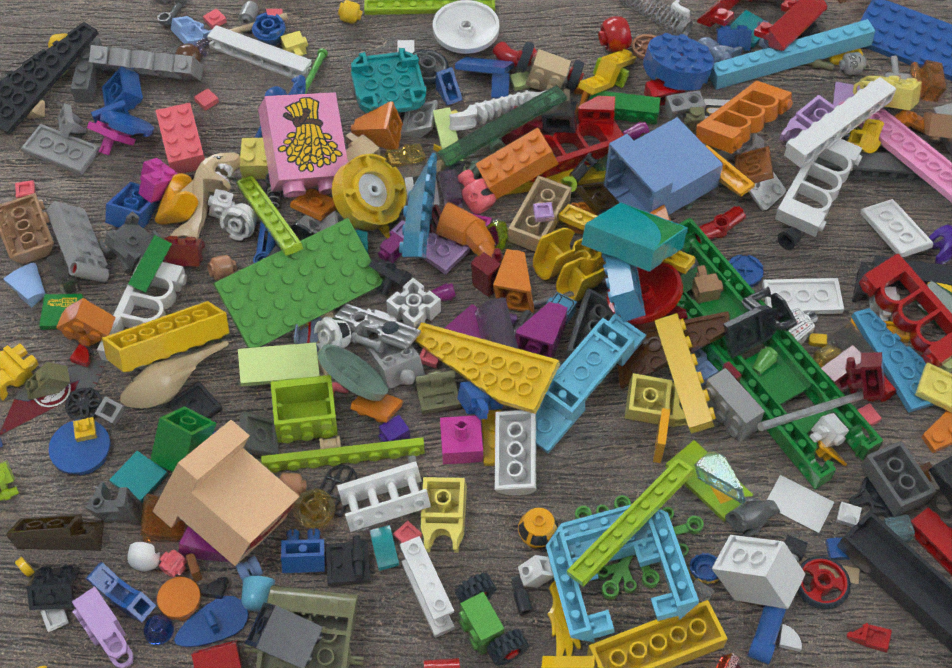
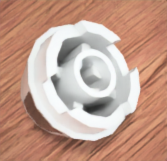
(333, 331)

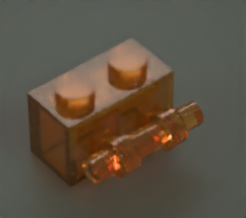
(932, 79)

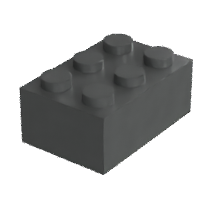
(898, 478)

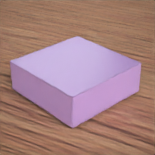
(543, 212)

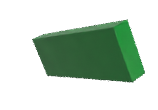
(149, 264)

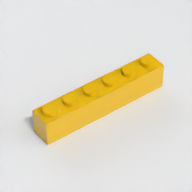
(684, 373)

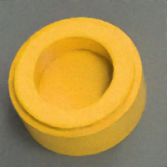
(25, 567)

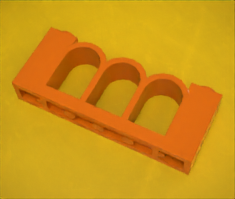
(743, 115)

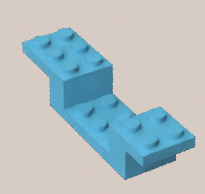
(580, 374)

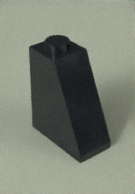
(561, 118)

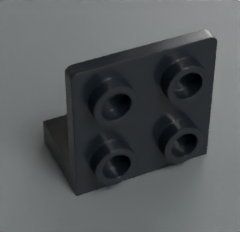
(52, 588)

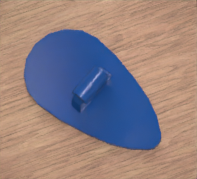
(213, 623)

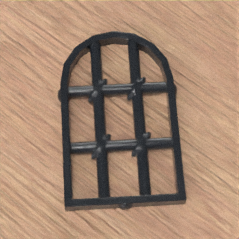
(335, 480)

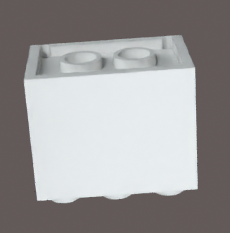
(759, 571)

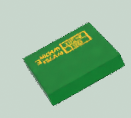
(53, 308)

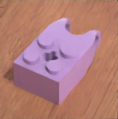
(806, 117)
(102, 626)

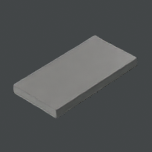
(64, 152)

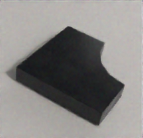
(197, 399)

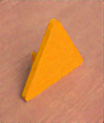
(828, 452)

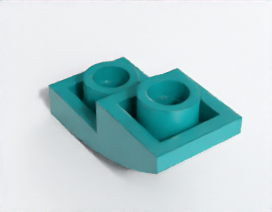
(384, 547)

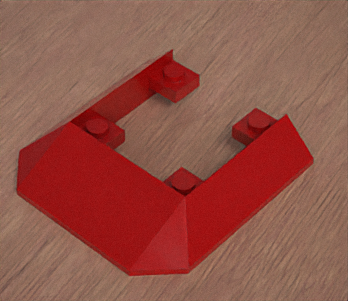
(793, 23)

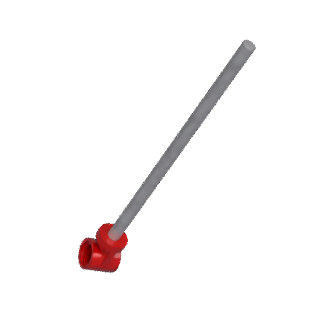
(889, 392)

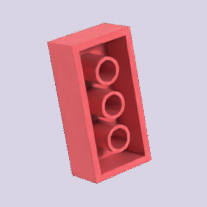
(180, 138)

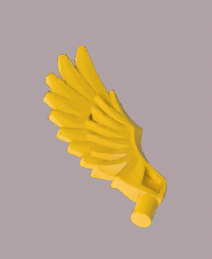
(559, 625)

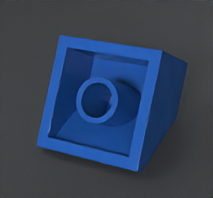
(123, 85)

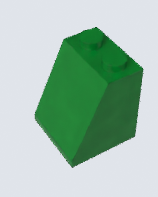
(179, 435)

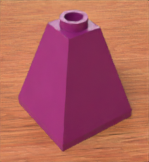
(194, 543)

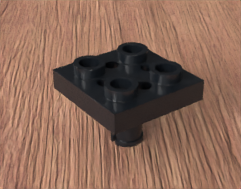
(390, 273)

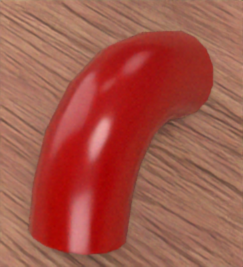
(505, 53)

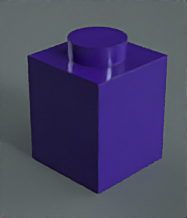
(394, 430)

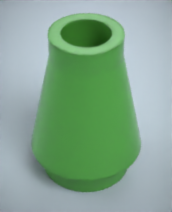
(765, 359)

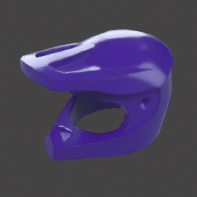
(944, 245)

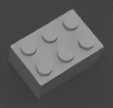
(733, 405)

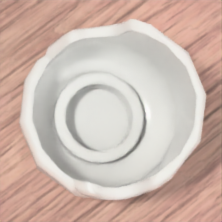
(143, 556)

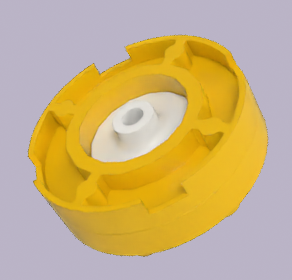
(369, 192)

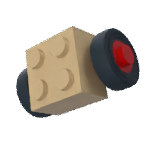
(548, 69)

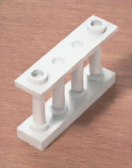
(378, 484)
(427, 587)

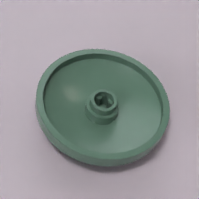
(352, 372)

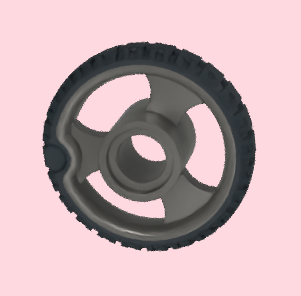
(428, 64)

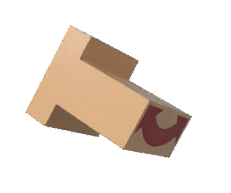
(226, 495)

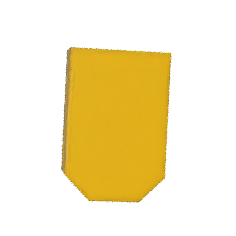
(817, 340)

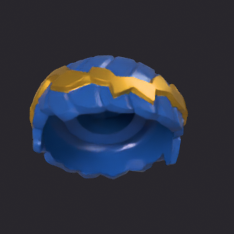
(701, 568)

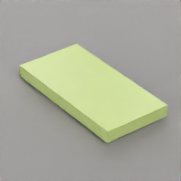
(277, 363)

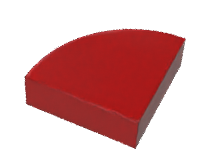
(81, 356)

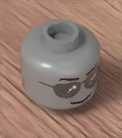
(853, 63)

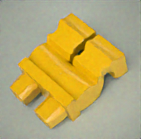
(14, 369)

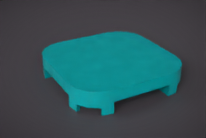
(388, 79)

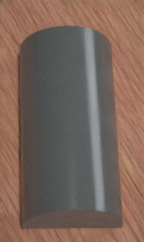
(592, 310)

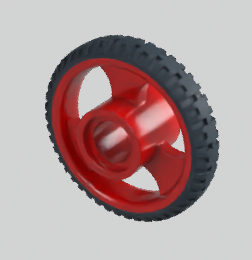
(818, 590)

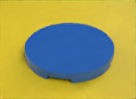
(127, 123)
(75, 456)

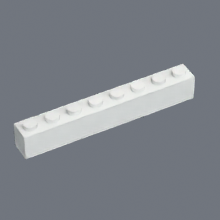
(839, 122)

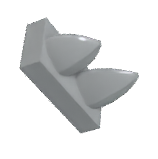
(68, 122)

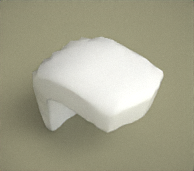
(682, 10)

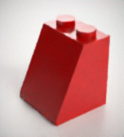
(218, 656)

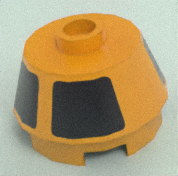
(537, 527)

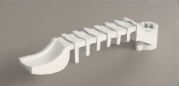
(488, 109)

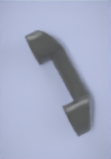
(166, 18)

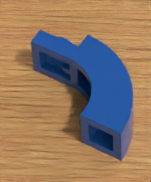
(120, 594)

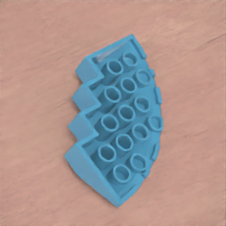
(419, 212)

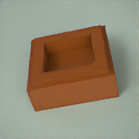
(194, 567)

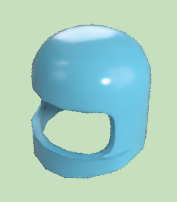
(255, 592)

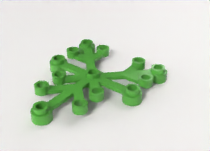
(621, 569)

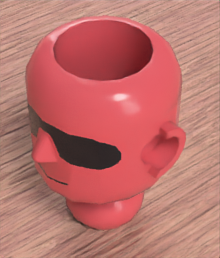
(476, 193)

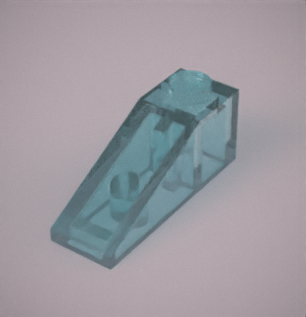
(717, 472)

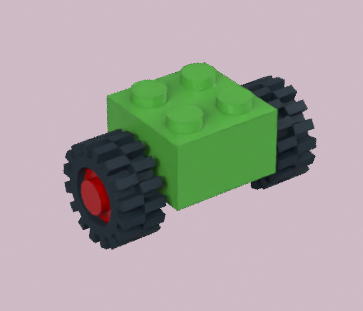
(483, 624)

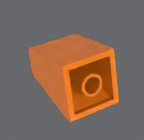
(513, 282)

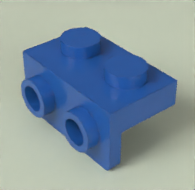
(734, 36)

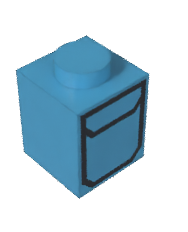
(565, 301)

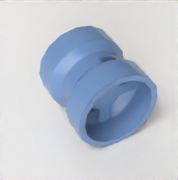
(249, 568)

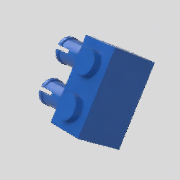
(303, 555)

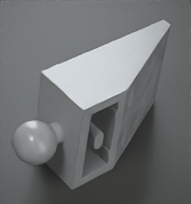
(397, 364)

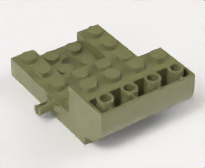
(332, 611)

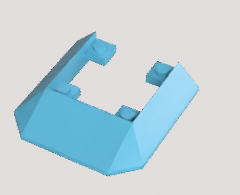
(651, 544)

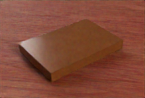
(755, 164)

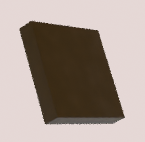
(597, 197)

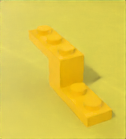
(607, 72)

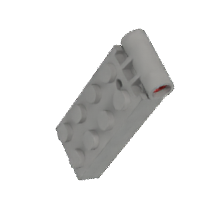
(78, 242)

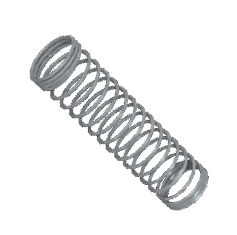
(679, 27)

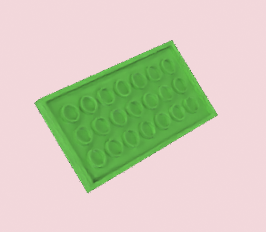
(300, 287)

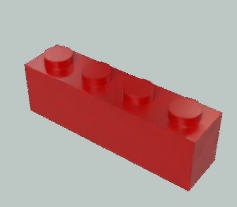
(934, 537)

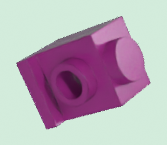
(390, 248)

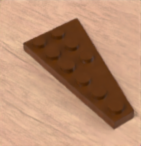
(651, 356)

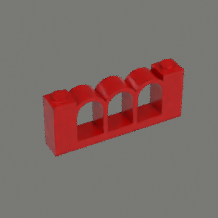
(603, 132)
(896, 269)

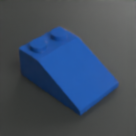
(127, 201)

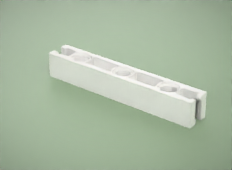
(258, 53)

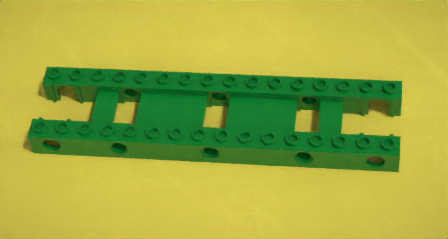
(785, 379)

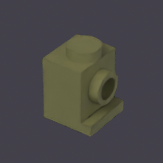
(695, 116)

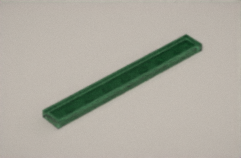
(501, 126)

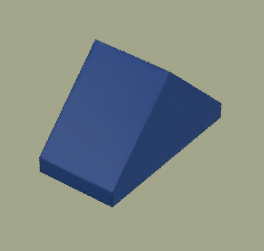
(500, 85)
(447, 86)

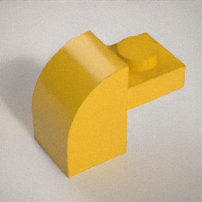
(868, 136)

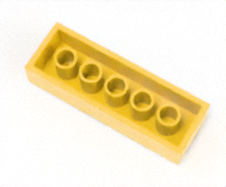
(165, 336)
(662, 642)

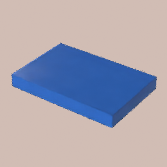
(484, 65)

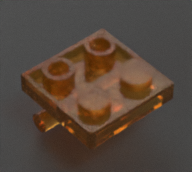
(155, 527)

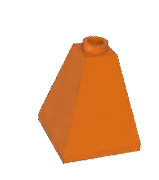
(380, 126)

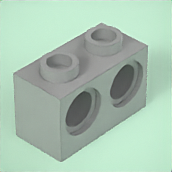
(679, 104)

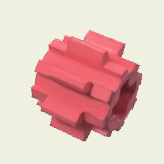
(172, 563)

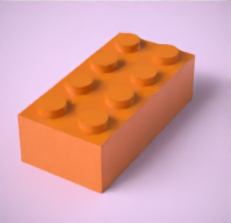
(517, 163)

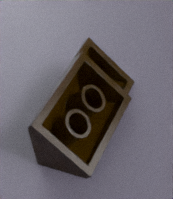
(57, 533)

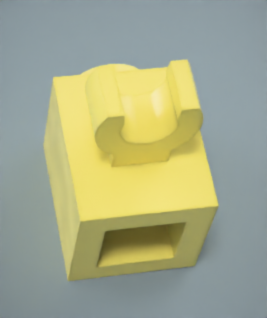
(294, 43)

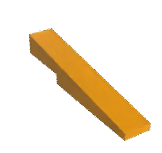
(732, 177)

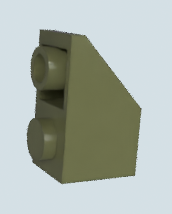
(47, 380)

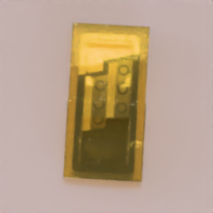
(408, 155)

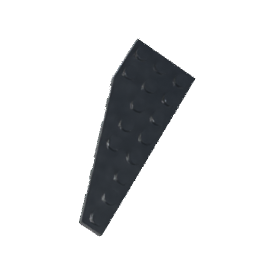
(29, 83)

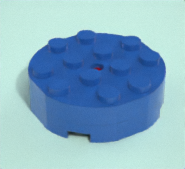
(678, 61)

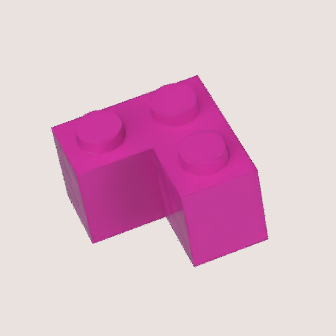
(155, 179)

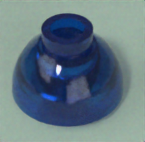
(158, 629)

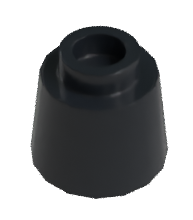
(789, 238)

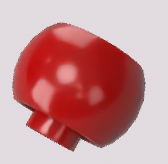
(615, 34)

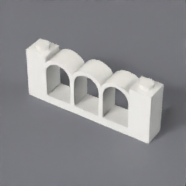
(812, 219)
(168, 277)

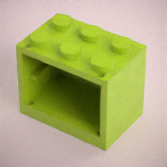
(304, 408)

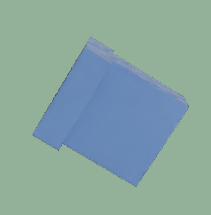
(661, 168)

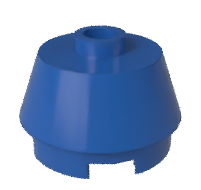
(268, 28)

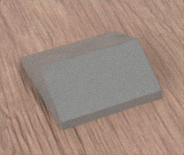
(419, 121)

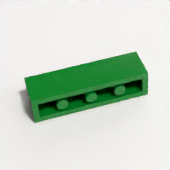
(634, 107)

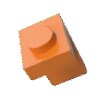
(911, 119)

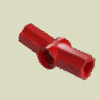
(722, 223)

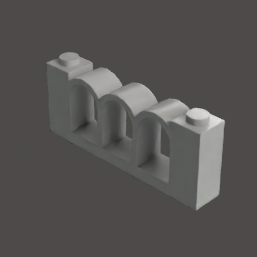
(146, 63)

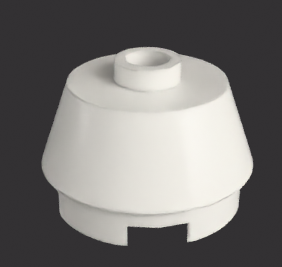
(239, 221)

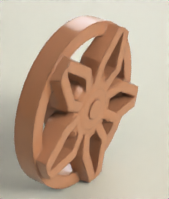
(642, 47)

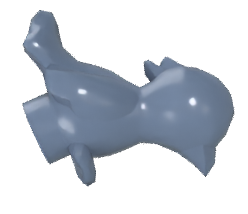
(720, 52)

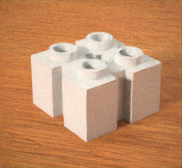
(414, 304)

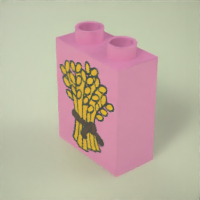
(302, 142)

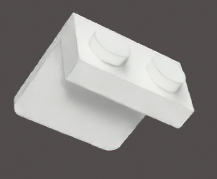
(767, 192)

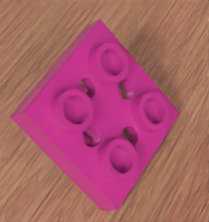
(110, 135)

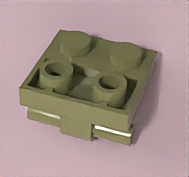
(437, 392)

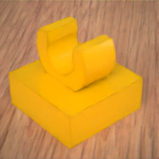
(85, 429)

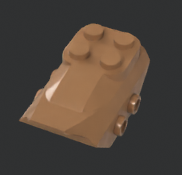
(25, 229)

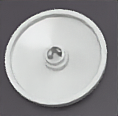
(466, 26)

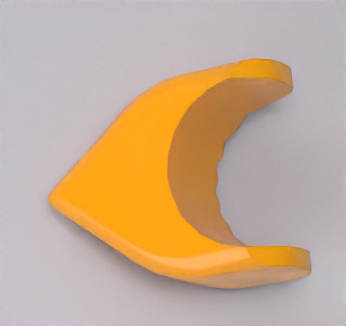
(176, 205)

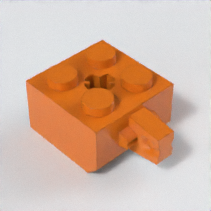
(85, 322)

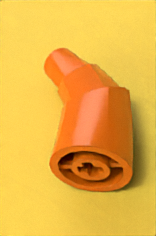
(465, 229)

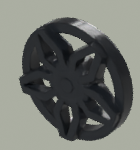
(83, 404)

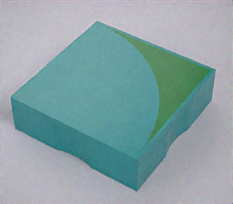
(634, 236)

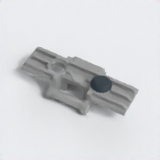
(385, 325)

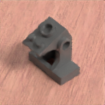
(123, 508)

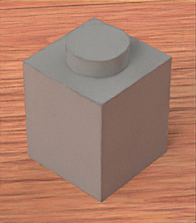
(110, 411)

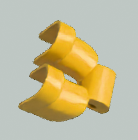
(580, 266)

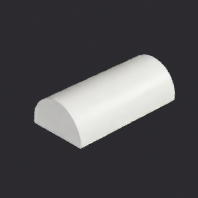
(515, 452)

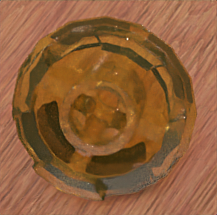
(314, 508)

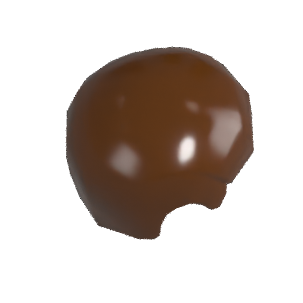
(189, 50)

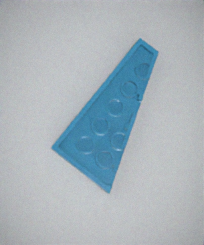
(900, 362)

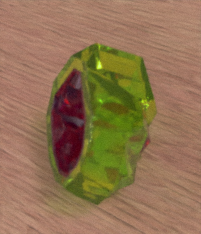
(498, 231)

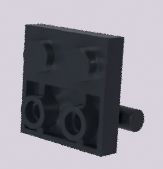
(348, 562)

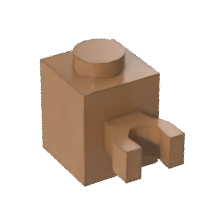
(706, 286)

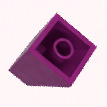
(543, 330)

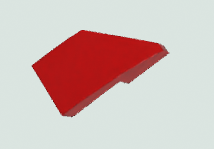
(872, 637)

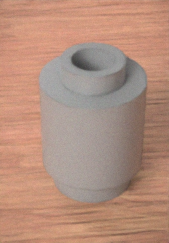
(248, 12)

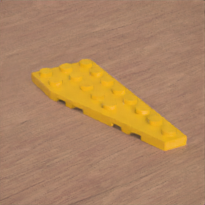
(500, 371)

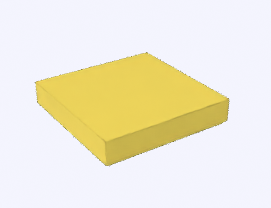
(936, 386)

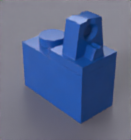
(476, 401)

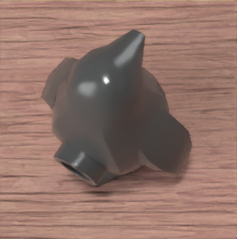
(751, 515)

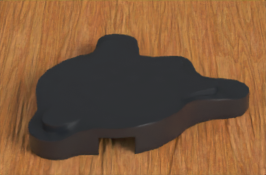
(869, 496)

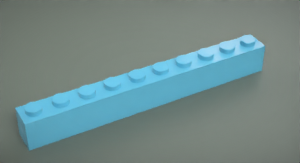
(797, 53)

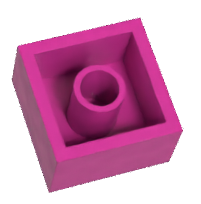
(461, 440)

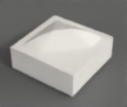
(848, 514)

